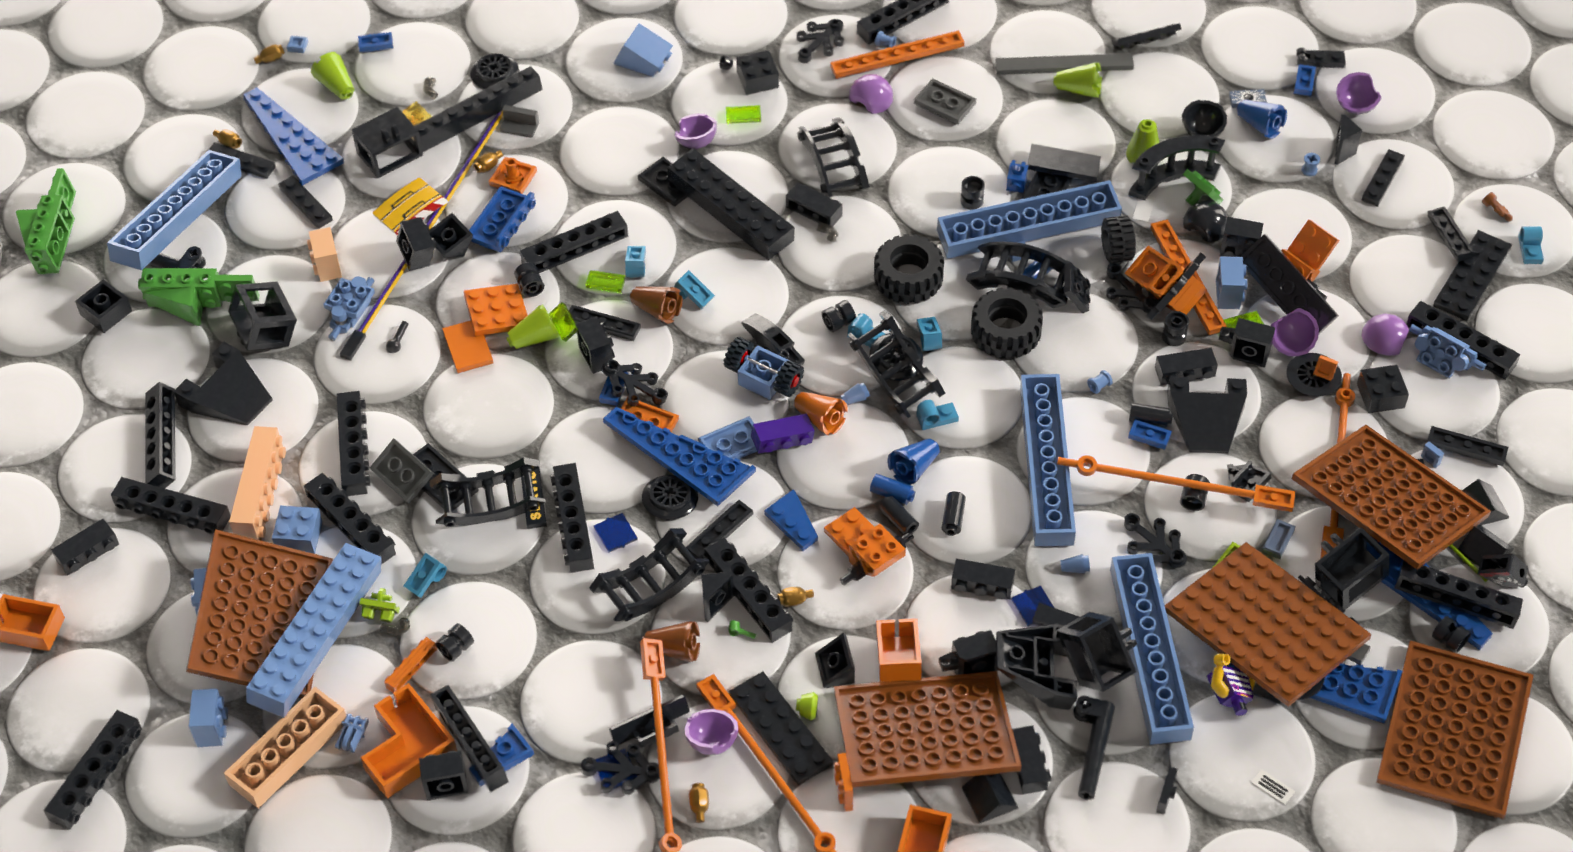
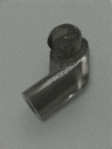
(428, 87)
(828, 229)
(396, 630)

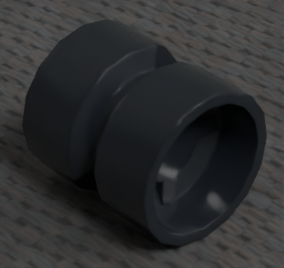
(972, 192)
(529, 279)
(837, 317)
(1175, 328)
(1193, 498)
(1449, 633)
(456, 640)

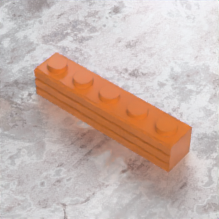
(410, 665)

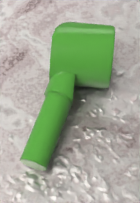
(734, 630)

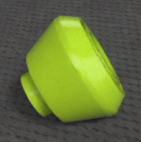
(807, 705)

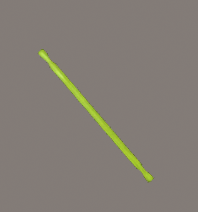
(1466, 561)

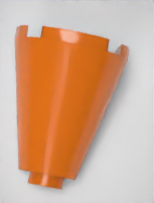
(822, 411)

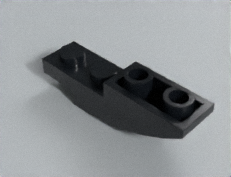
(772, 337)

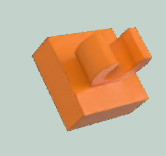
(1325, 367)

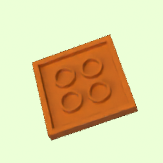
(495, 308)

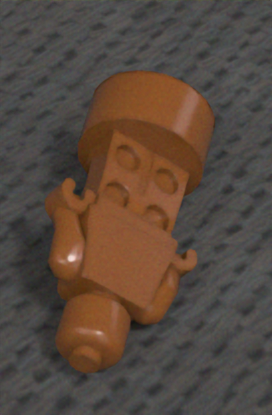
(1490, 200)

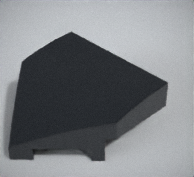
(1247, 477)

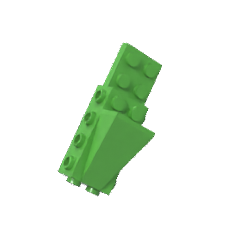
(49, 226)
(186, 292)

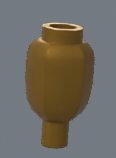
(270, 54)
(228, 138)
(487, 161)
(794, 596)
(699, 801)

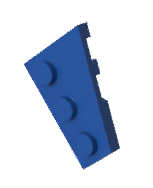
(792, 520)
(509, 749)

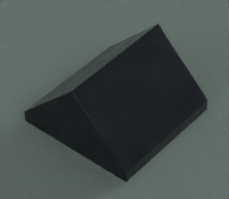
(1346, 139)
(451, 237)
(1487, 496)
(1481, 543)
(717, 592)
(836, 663)
(989, 796)

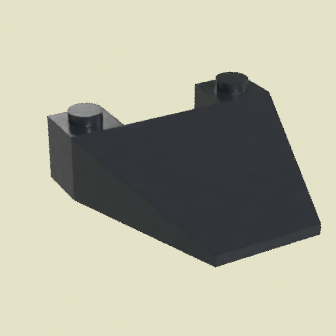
(230, 393)
(1207, 419)
(1028, 660)

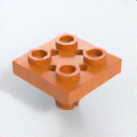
(514, 173)
(844, 783)

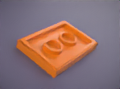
(466, 348)
(646, 412)

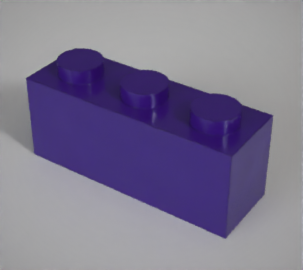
(782, 433)

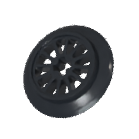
(493, 69)
(880, 364)
(1299, 370)
(658, 492)

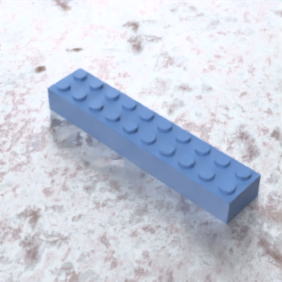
(174, 210)
(1028, 218)
(1045, 442)
(313, 630)
(1154, 656)

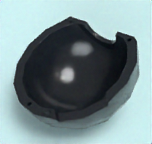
(1204, 118)
(1206, 218)

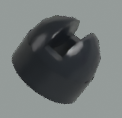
(726, 62)

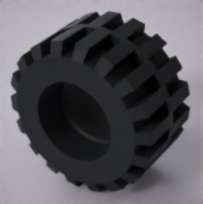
(1118, 239)

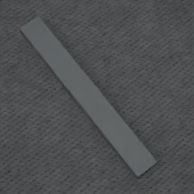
(1054, 64)

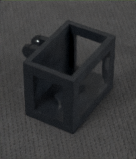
(382, 134)
(262, 324)
(1349, 568)
(1096, 648)

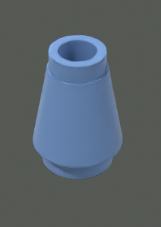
(856, 394)
(1076, 564)

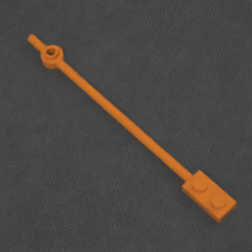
(1344, 398)
(1262, 495)
(654, 670)
(719, 699)

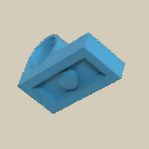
(1530, 244)
(635, 261)
(694, 289)
(862, 325)
(930, 333)
(934, 416)
(425, 572)

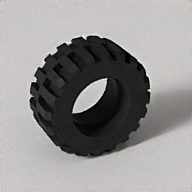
(910, 251)
(1003, 341)

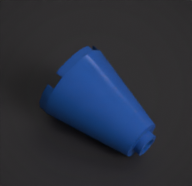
(1263, 116)
(912, 460)

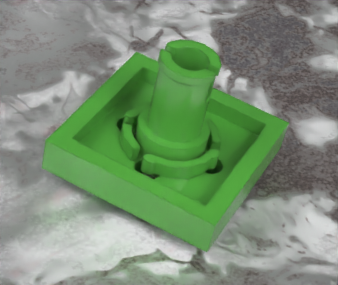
(1202, 187)

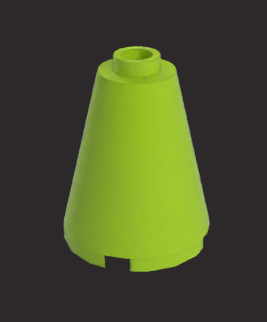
(333, 75)
(1080, 80)
(1143, 138)
(533, 329)

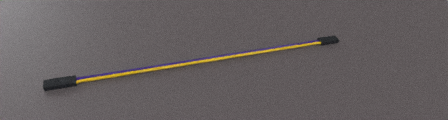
(359, 336)

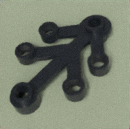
(833, 26)
(1144, 303)
(615, 370)
(1156, 543)
(623, 769)

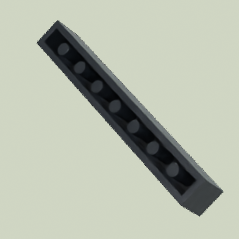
(478, 107)

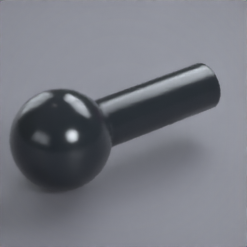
(394, 345)

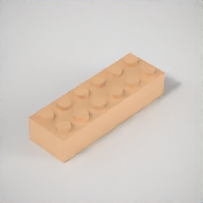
(258, 483)
(286, 747)

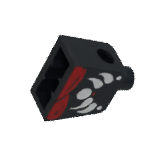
(1504, 570)

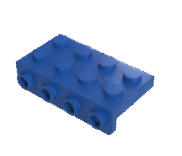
(501, 218)

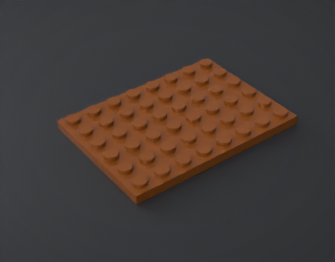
(1391, 496)
(248, 604)
(1267, 623)
(926, 729)
(1455, 729)

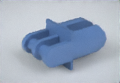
(351, 733)

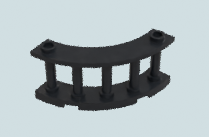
(848, 144)
(1152, 175)
(992, 278)
(910, 358)
(487, 480)
(640, 568)

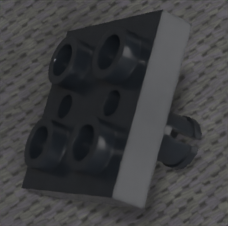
(1076, 287)

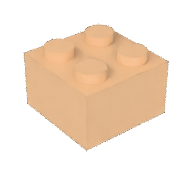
(324, 254)

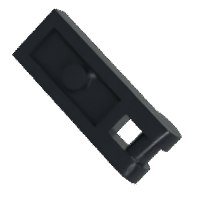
(1321, 58)

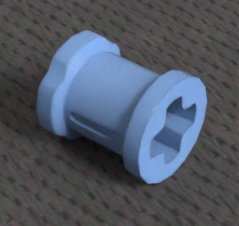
(885, 40)
(1310, 167)
(1100, 381)

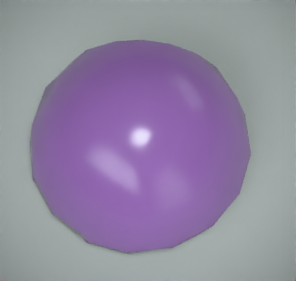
(872, 92)
(1357, 93)
(696, 131)
(1295, 333)
(1385, 334)
(711, 731)

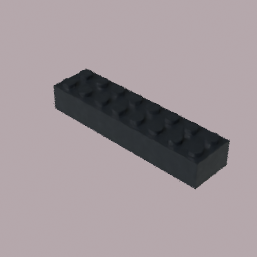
(731, 204)

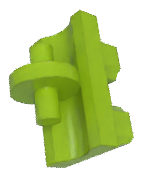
(387, 609)

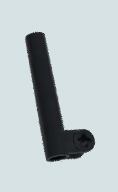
(186, 260)
(1100, 715)

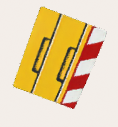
(410, 202)

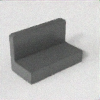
(519, 121)

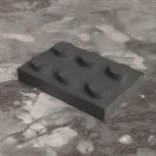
(945, 101)
(401, 470)

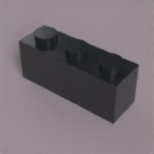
(813, 204)
(1191, 364)
(85, 547)
(983, 579)
(1033, 774)

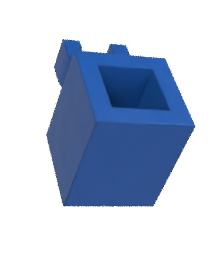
(1017, 177)

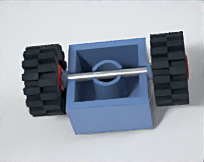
(762, 369)

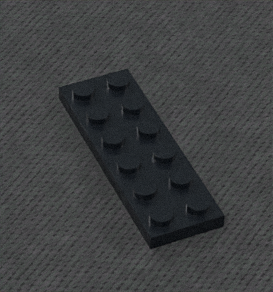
(1472, 276)
(1285, 282)
(781, 728)

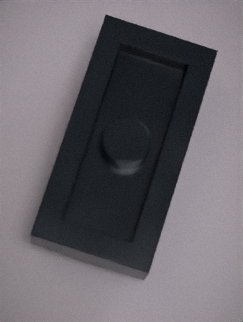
(1168, 790)

